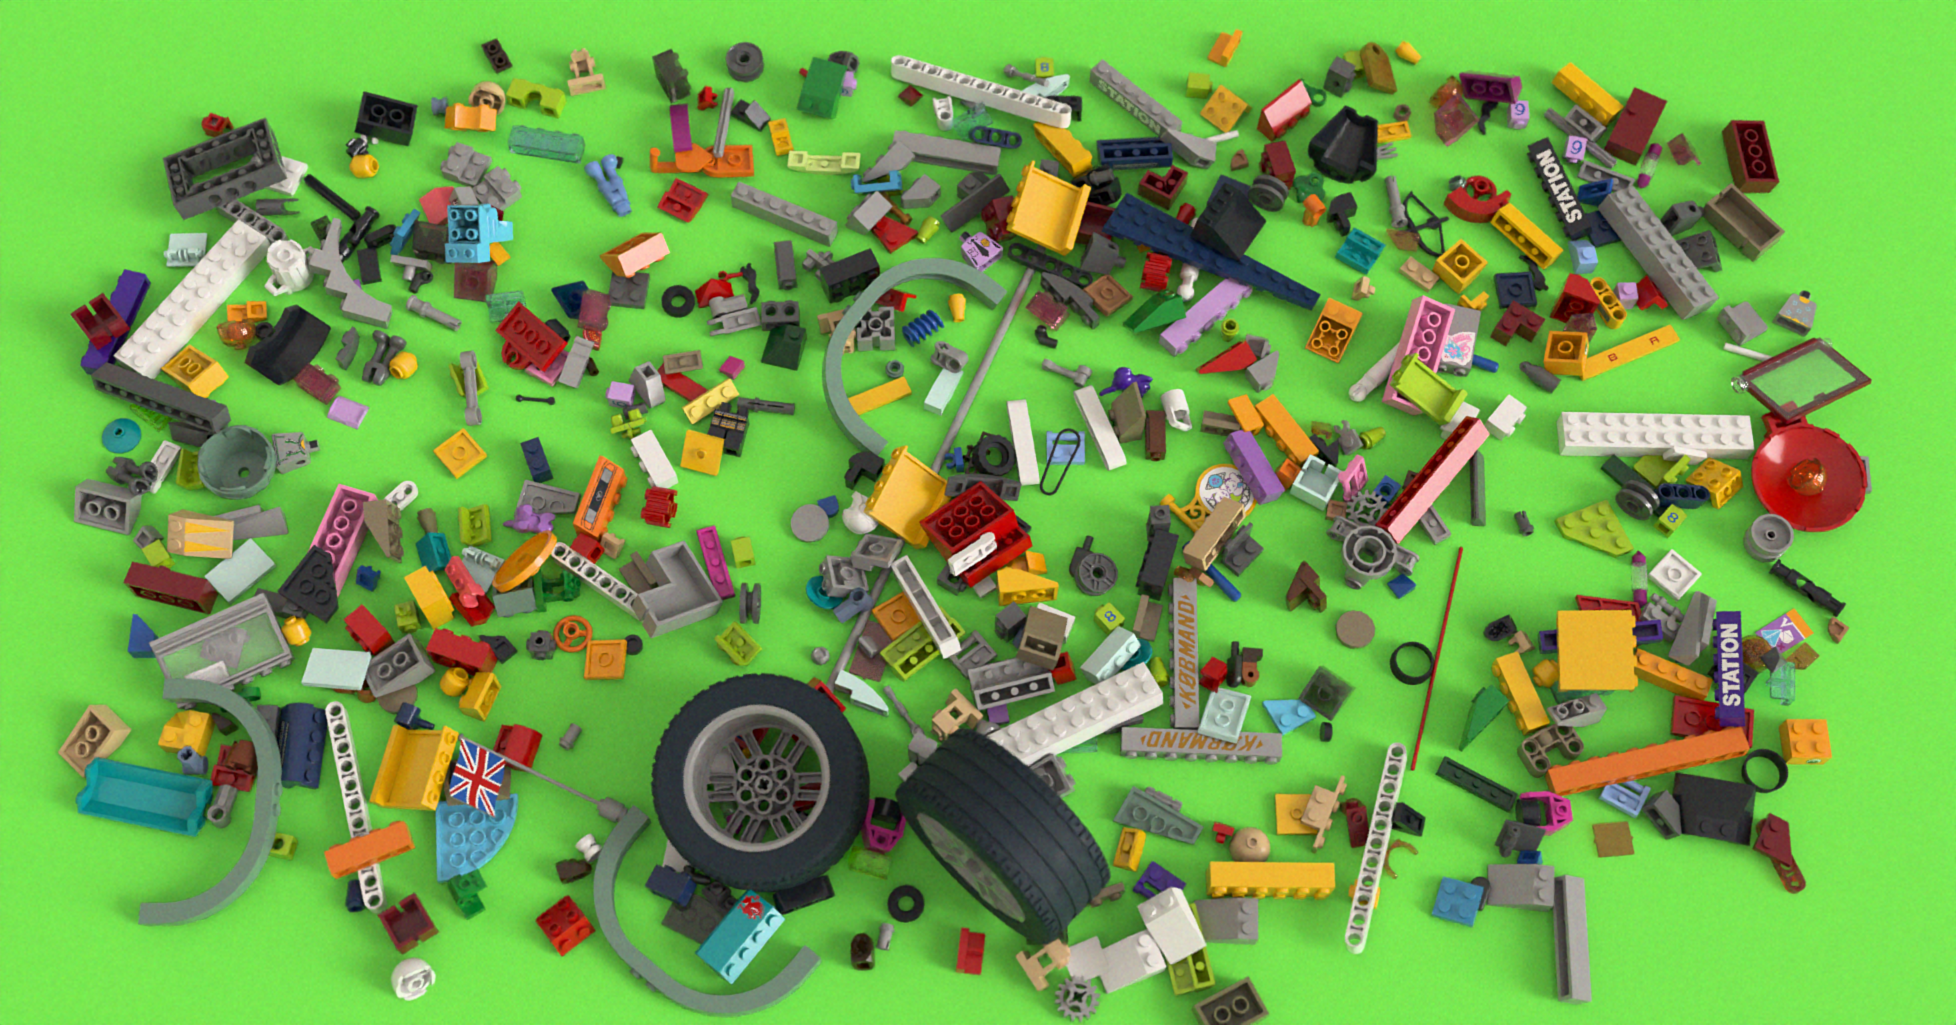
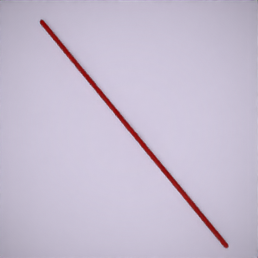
(1436, 659)

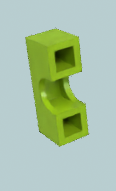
(522, 92)

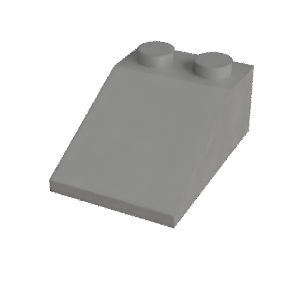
(398, 667)
(1521, 886)
(1229, 920)

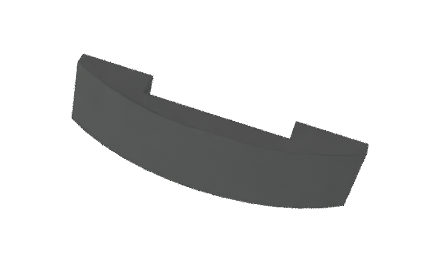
(1004, 487)

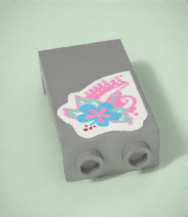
(1460, 342)

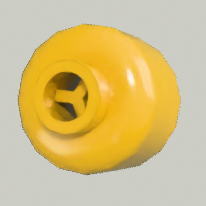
(364, 166)
(403, 365)
(296, 631)
(1545, 673)
(454, 681)

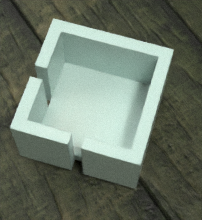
(1316, 487)

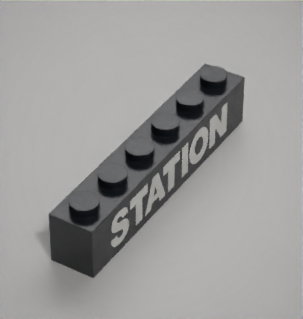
(1560, 189)

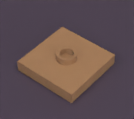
(1108, 294)

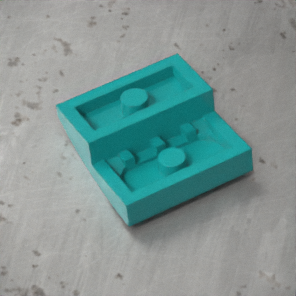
(1360, 251)

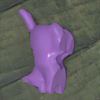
(528, 521)

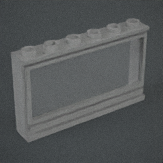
(226, 647)

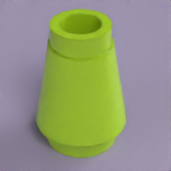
(928, 229)
(1229, 329)
(1372, 437)
(1159, 672)

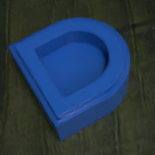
(829, 505)

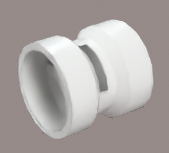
(589, 848)

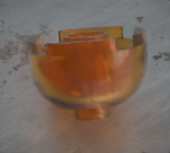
(1446, 92)
(237, 333)
(1808, 477)
(1753, 648)

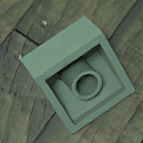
(516, 599)

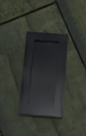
(369, 265)

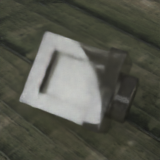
(320, 226)

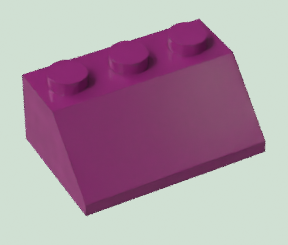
(1491, 86)

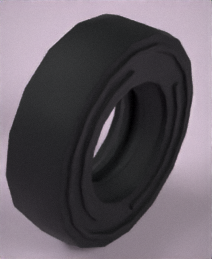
(678, 290)
(905, 916)

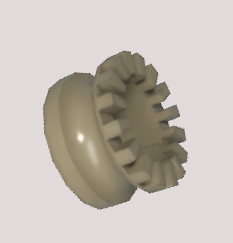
(1406, 109)

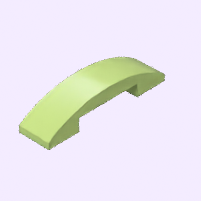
(824, 165)

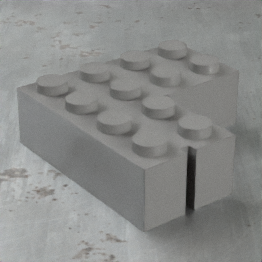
(682, 594)

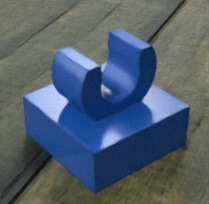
(957, 459)
(367, 577)

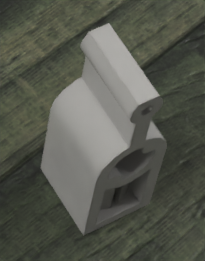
(576, 362)

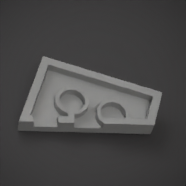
(548, 499)

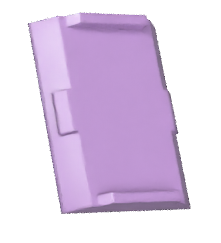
(347, 412)

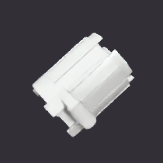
(288, 267)

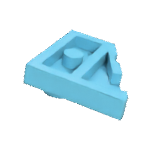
(1288, 714)

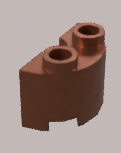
(242, 756)

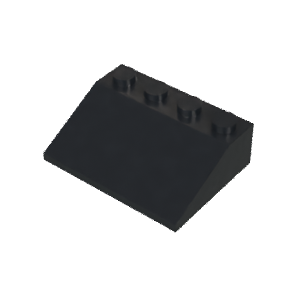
(1229, 223)

